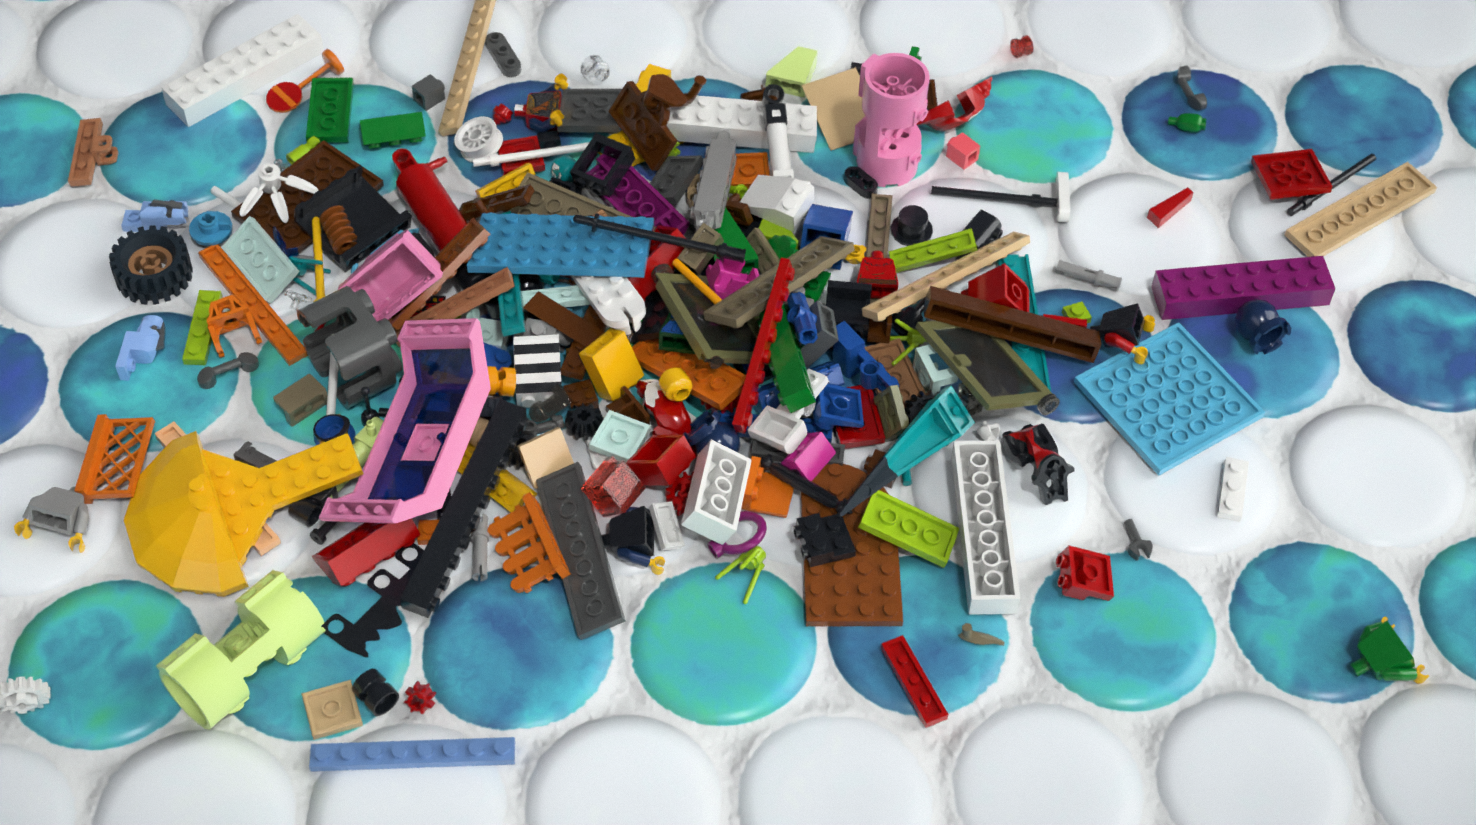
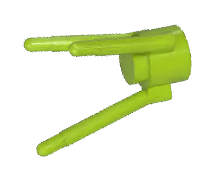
(751, 560)

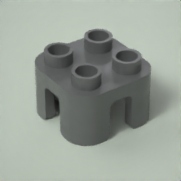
(356, 343)

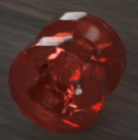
(1021, 46)

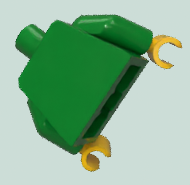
(1385, 655)

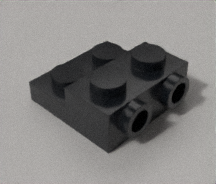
(823, 539)

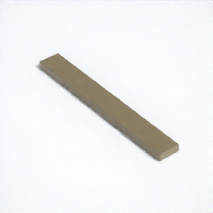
(879, 226)

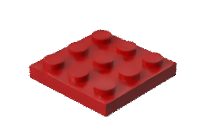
(1291, 174)

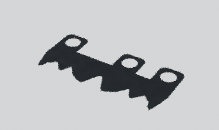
(381, 615)

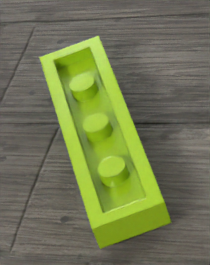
(933, 250)
(199, 337)

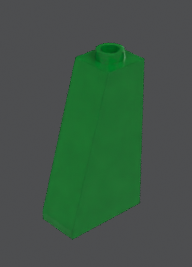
(735, 238)

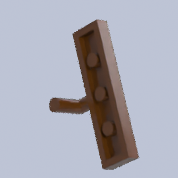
(497, 202)
(573, 365)

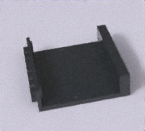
(366, 209)

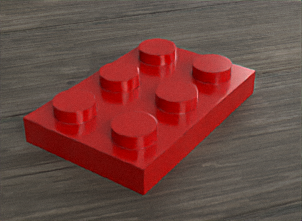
(871, 432)

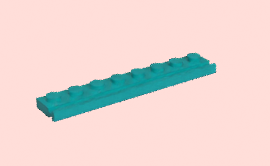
(1032, 356)

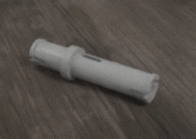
(1099, 278)
(480, 539)

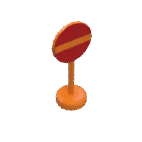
(287, 95)

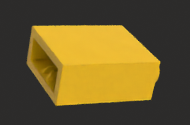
(611, 364)

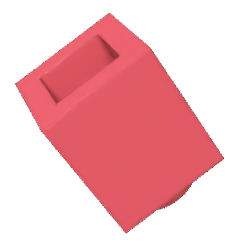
(962, 150)

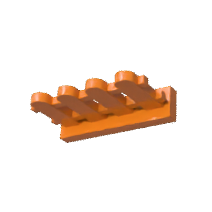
(537, 550)

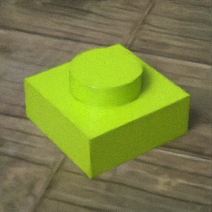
(1077, 310)

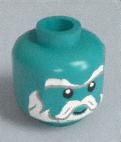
(562, 166)

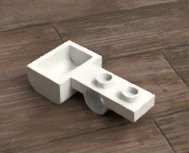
(781, 427)

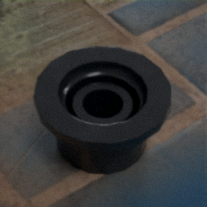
(911, 226)

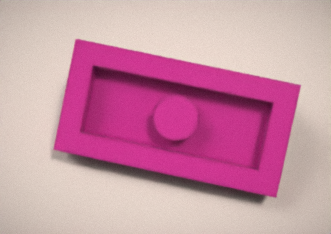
(810, 455)

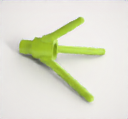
(913, 338)

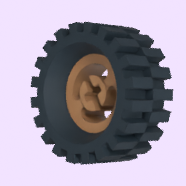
(146, 252)

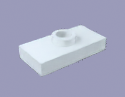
(666, 525)

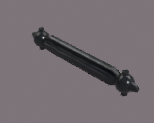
(803, 484)

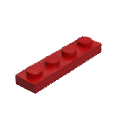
(914, 681)

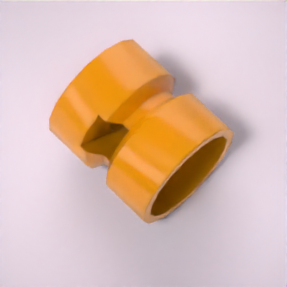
(502, 381)

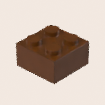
(581, 392)

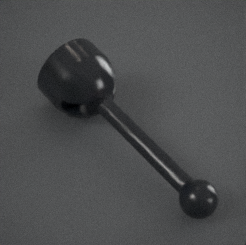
(369, 413)

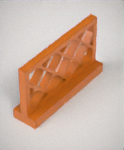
(98, 457)

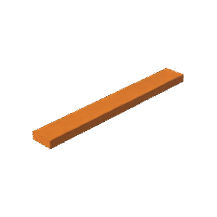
(264, 316)

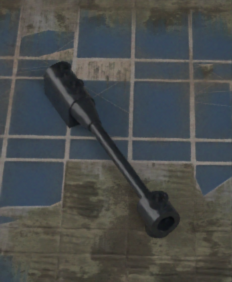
(984, 228)

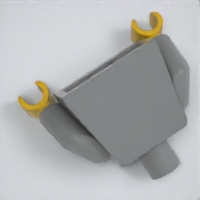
(57, 511)

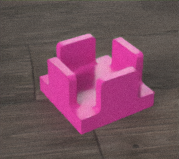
(726, 278)

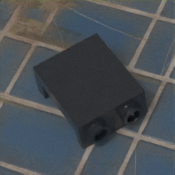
(847, 303)

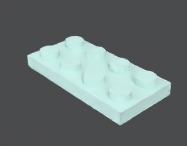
(260, 259)

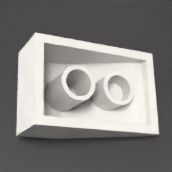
(779, 200)

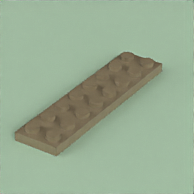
(754, 296)

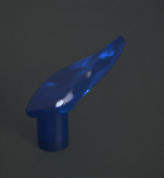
(282, 245)

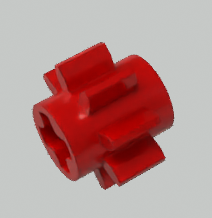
(420, 697)

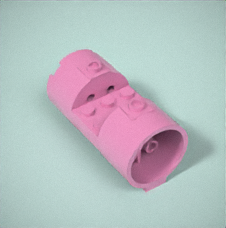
(893, 103)

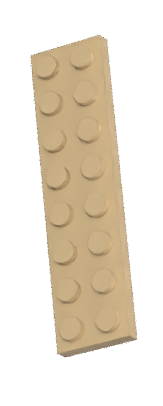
(1360, 211)

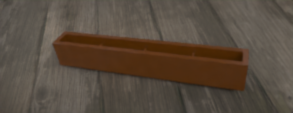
(1012, 324)

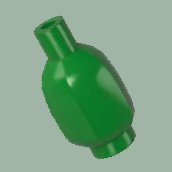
(1188, 122)

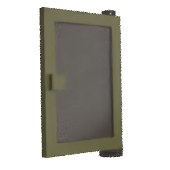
(709, 340)
(988, 368)

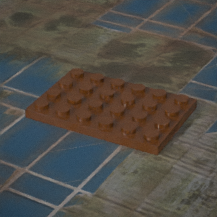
(317, 167)

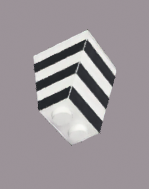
(536, 367)

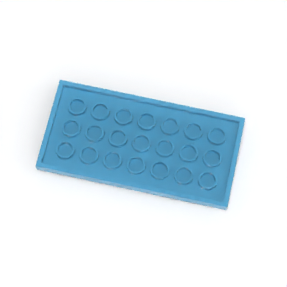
(560, 246)

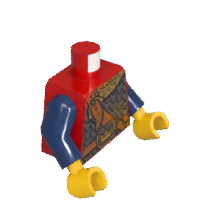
(543, 107)

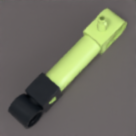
(310, 508)

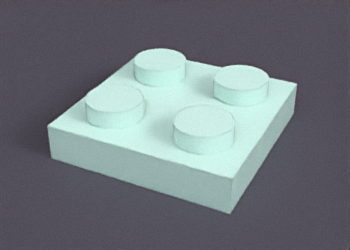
(619, 436)

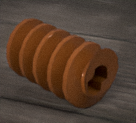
(338, 229)

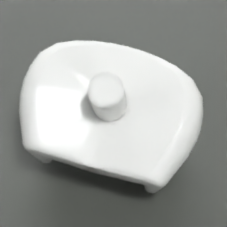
(989, 431)

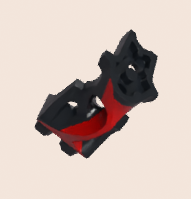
(1038, 447)

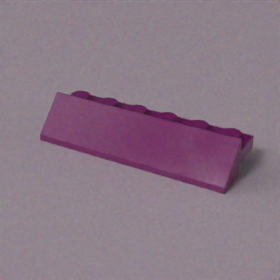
(638, 197)

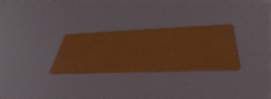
(563, 319)

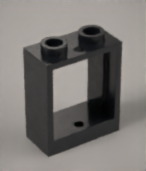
(608, 147)

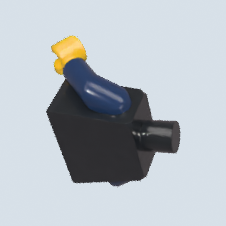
(633, 538)

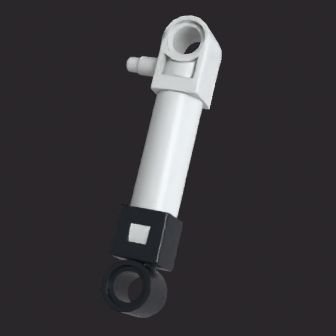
(775, 124)

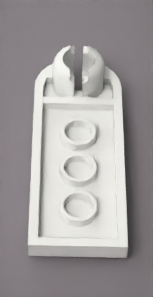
(613, 300)

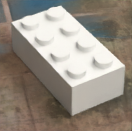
(716, 492)

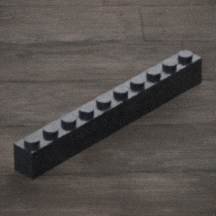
(463, 509)

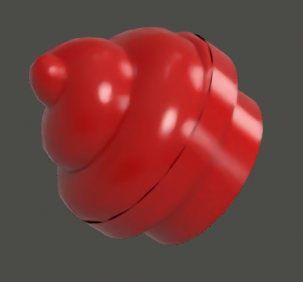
(501, 114)

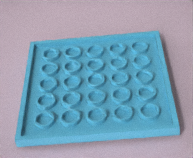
(1171, 402)

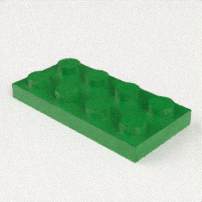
(330, 109)

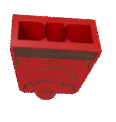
(879, 273)

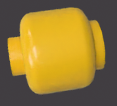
(675, 384)

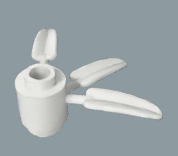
(270, 183)

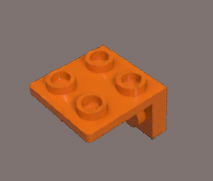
(766, 492)

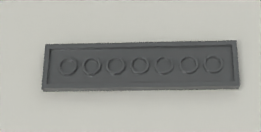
(577, 533)

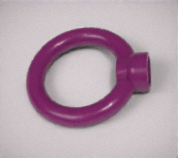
(719, 550)

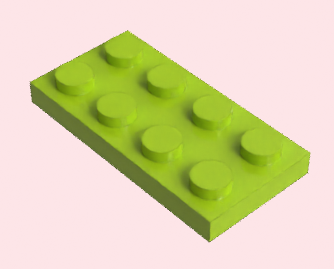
(909, 528)

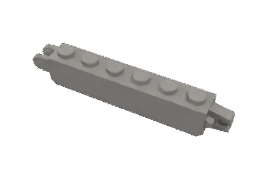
(714, 182)

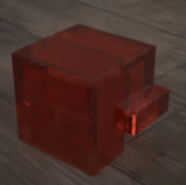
(613, 487)

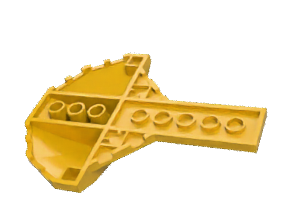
(205, 511)

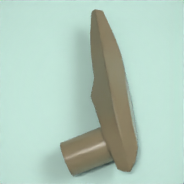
(978, 637)

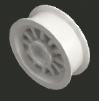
(478, 138)

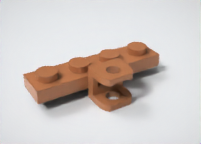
(90, 150)

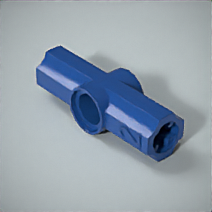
(802, 318)

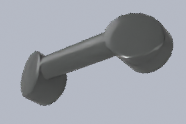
(1195, 101)
(207, 376)

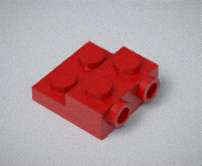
(1085, 574)

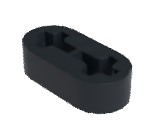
(860, 182)

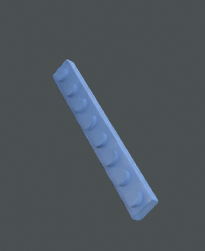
(412, 754)

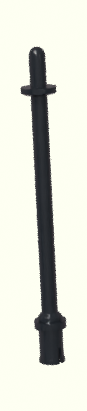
(721, 251)

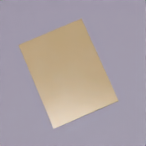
(837, 106)

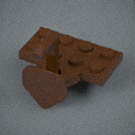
(646, 115)

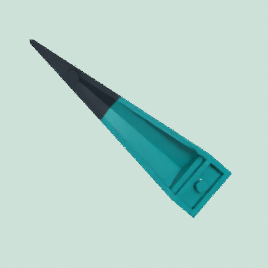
(932, 429)

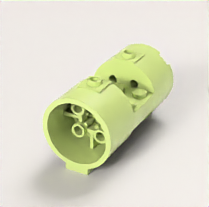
(209, 677)

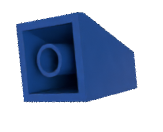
(828, 223)

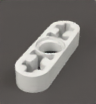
(1062, 196)

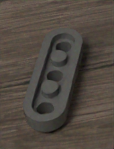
(503, 54)

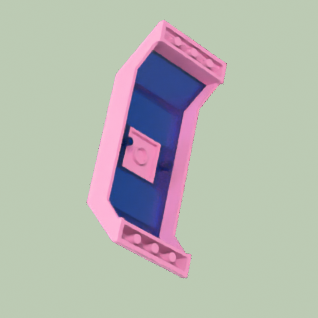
(424, 426)

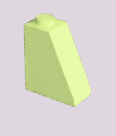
(794, 71)

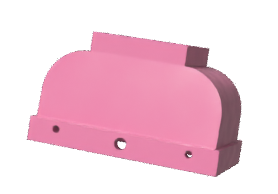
(395, 274)

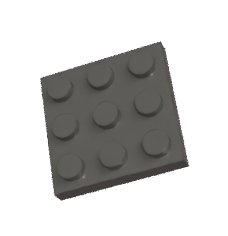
(588, 110)

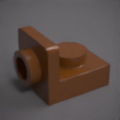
(739, 211)

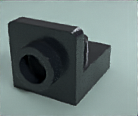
(549, 139)

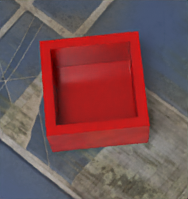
(661, 459)

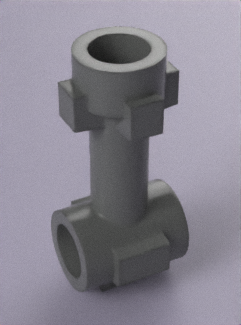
(555, 421)

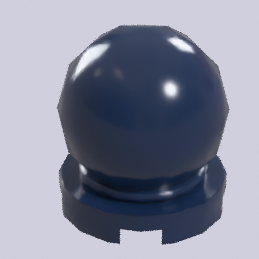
(1261, 325)
(707, 428)

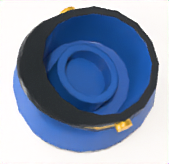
(332, 426)

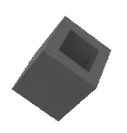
(428, 92)

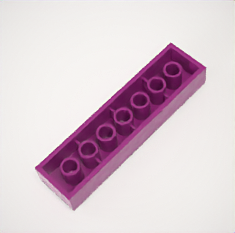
(1227, 287)

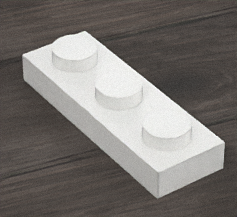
(1233, 489)

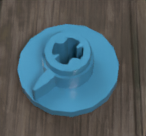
(210, 228)

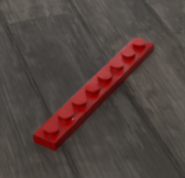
(761, 353)

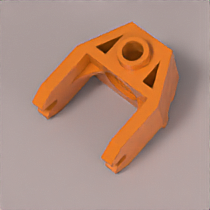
(219, 324)

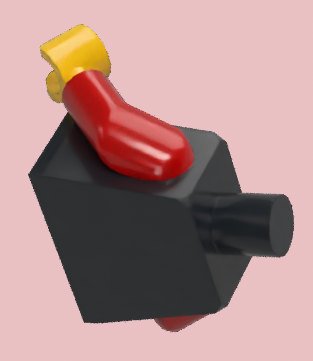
(1124, 328)

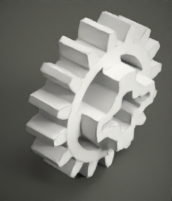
(23, 695)

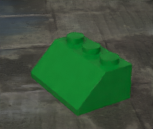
(392, 129)

